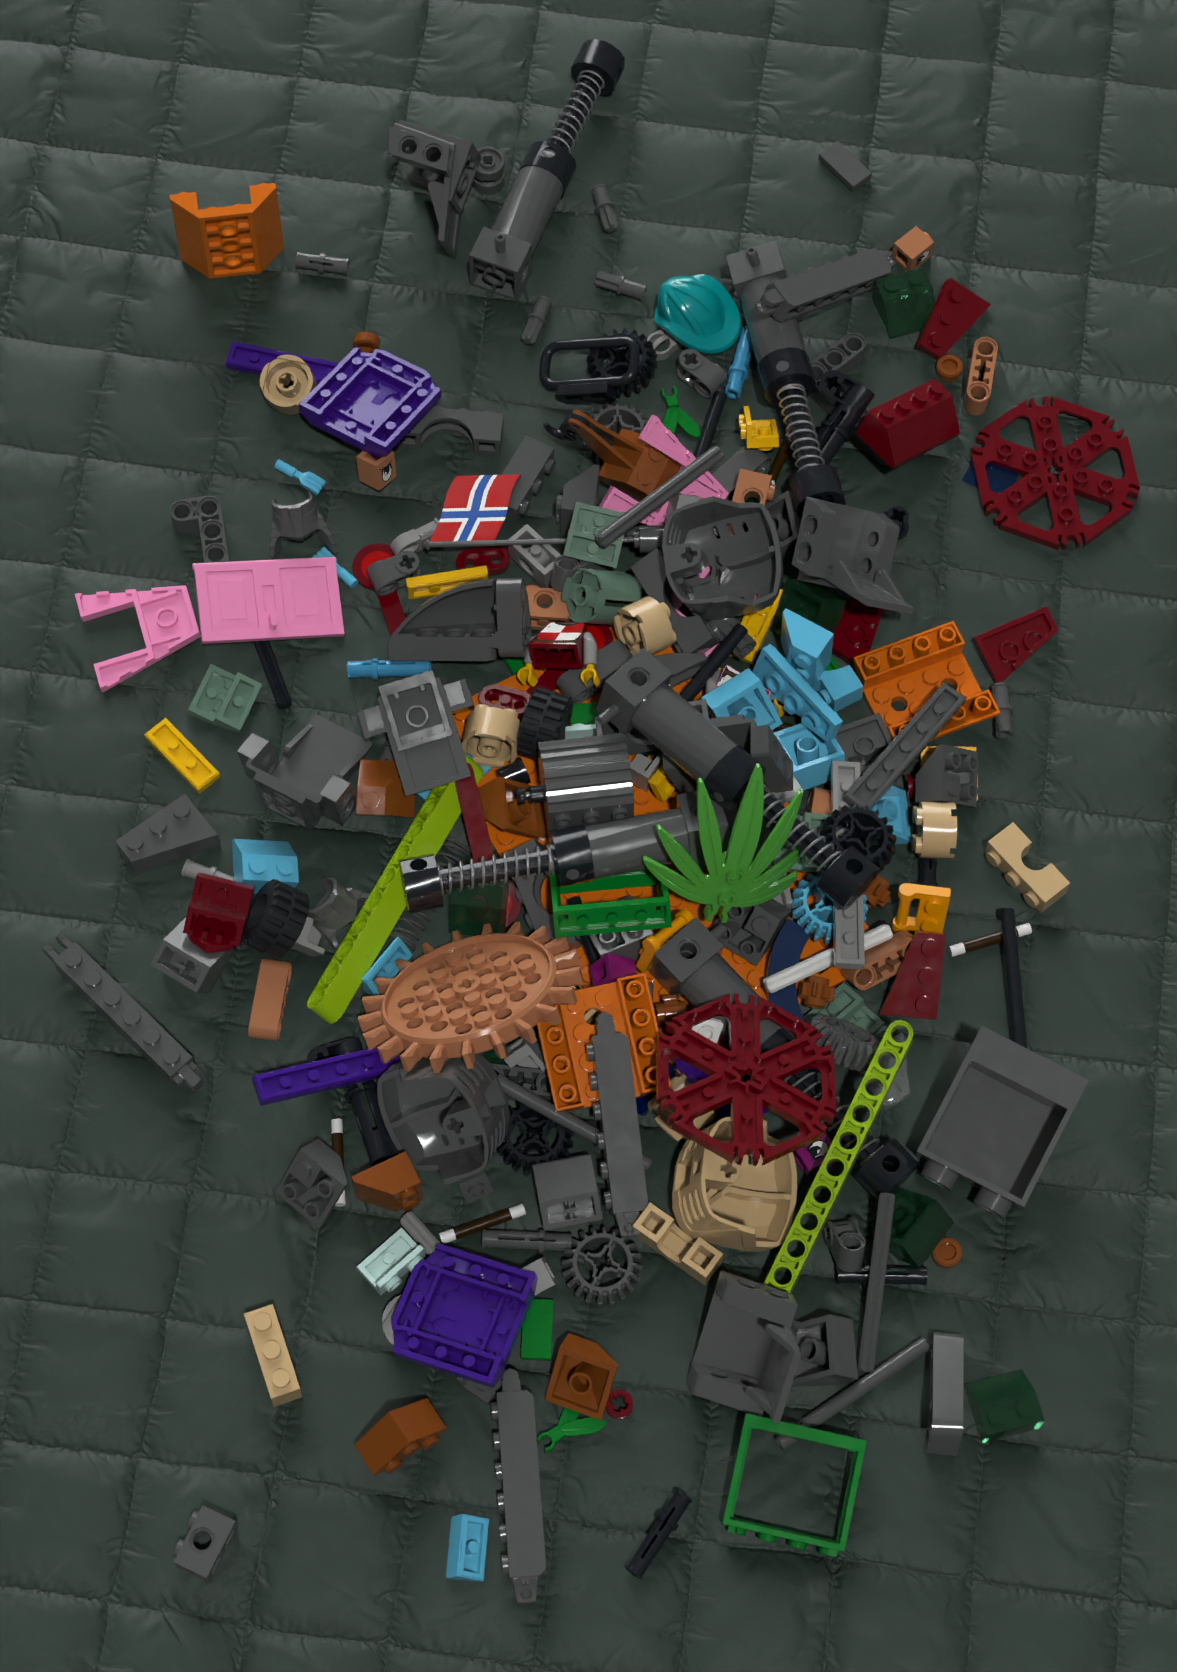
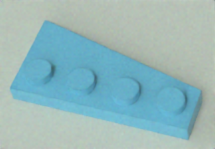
(796, 694)

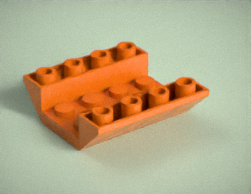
(223, 251)
(914, 671)
(565, 1044)

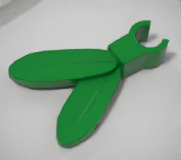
(677, 416)
(571, 1426)

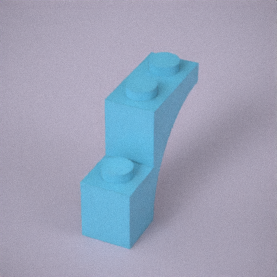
(838, 687)

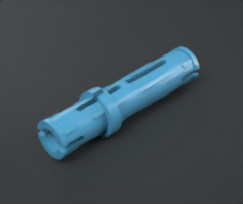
(738, 371)
(385, 668)

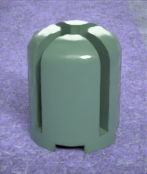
(603, 595)

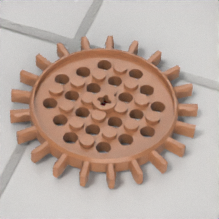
(470, 997)

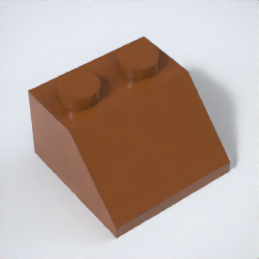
(390, 1184)

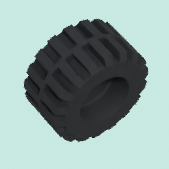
(543, 720)
(275, 919)

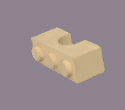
(1038, 887)
(689, 1254)
(273, 1355)

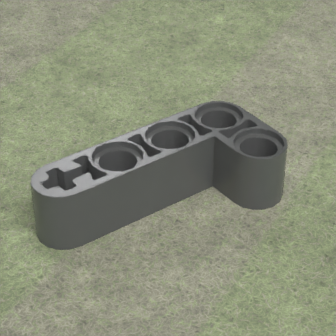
(205, 524)
(945, 1394)

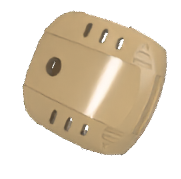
(730, 1202)

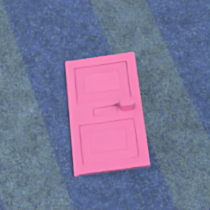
(268, 600)

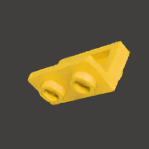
(758, 433)

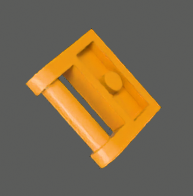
(930, 911)
(654, 943)

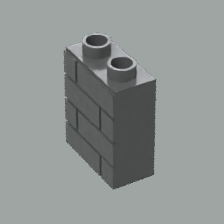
(999, 1122)

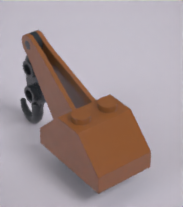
(628, 463)

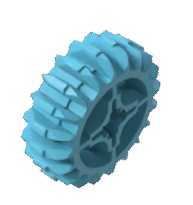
(814, 919)

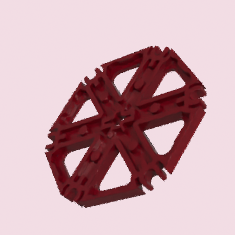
(1040, 483)
(748, 1098)

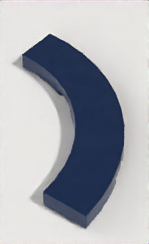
(784, 954)

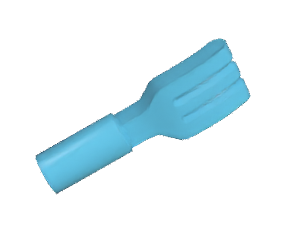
(307, 479)
(342, 573)

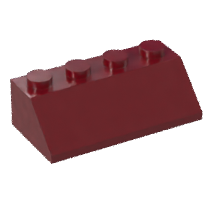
(910, 423)

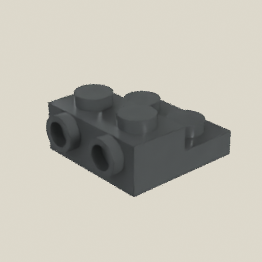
(864, 740)

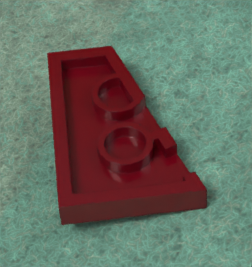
(950, 318)
(856, 630)
(1014, 642)
(918, 981)

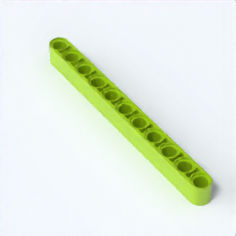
(384, 904)
(837, 1153)

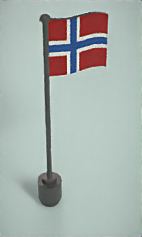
(478, 509)

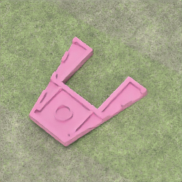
(666, 442)
(165, 622)

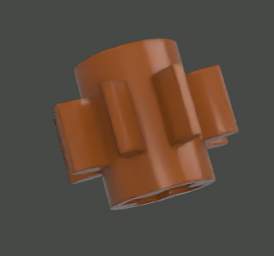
(877, 893)
(816, 992)
(669, 1009)

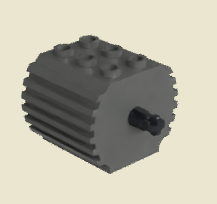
(582, 781)

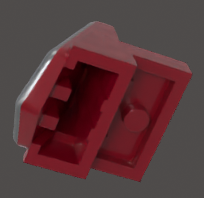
(217, 913)

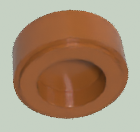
(366, 342)
(949, 368)
(947, 1253)

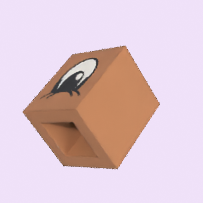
(913, 249)
(376, 470)

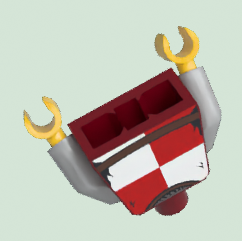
(561, 646)

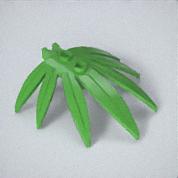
(730, 875)

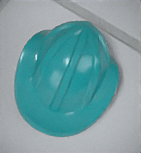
(698, 313)

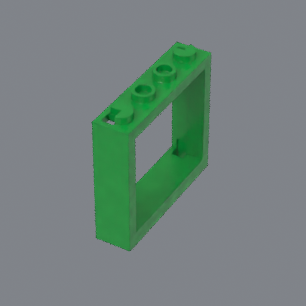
(612, 915)
(806, 1434)

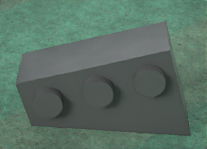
(167, 836)

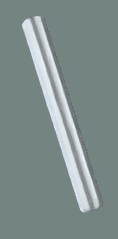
(821, 961)

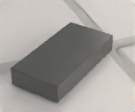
(845, 166)

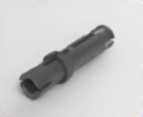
(523, 1239)

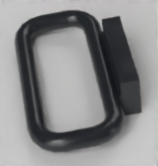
(589, 389)

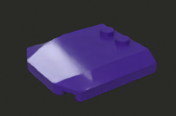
(371, 400)
(462, 1314)

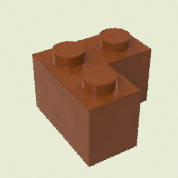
(400, 1436)

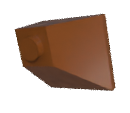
(382, 791)
(504, 811)
(582, 1377)

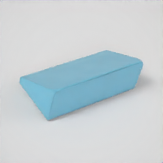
(385, 965)
(467, 1548)

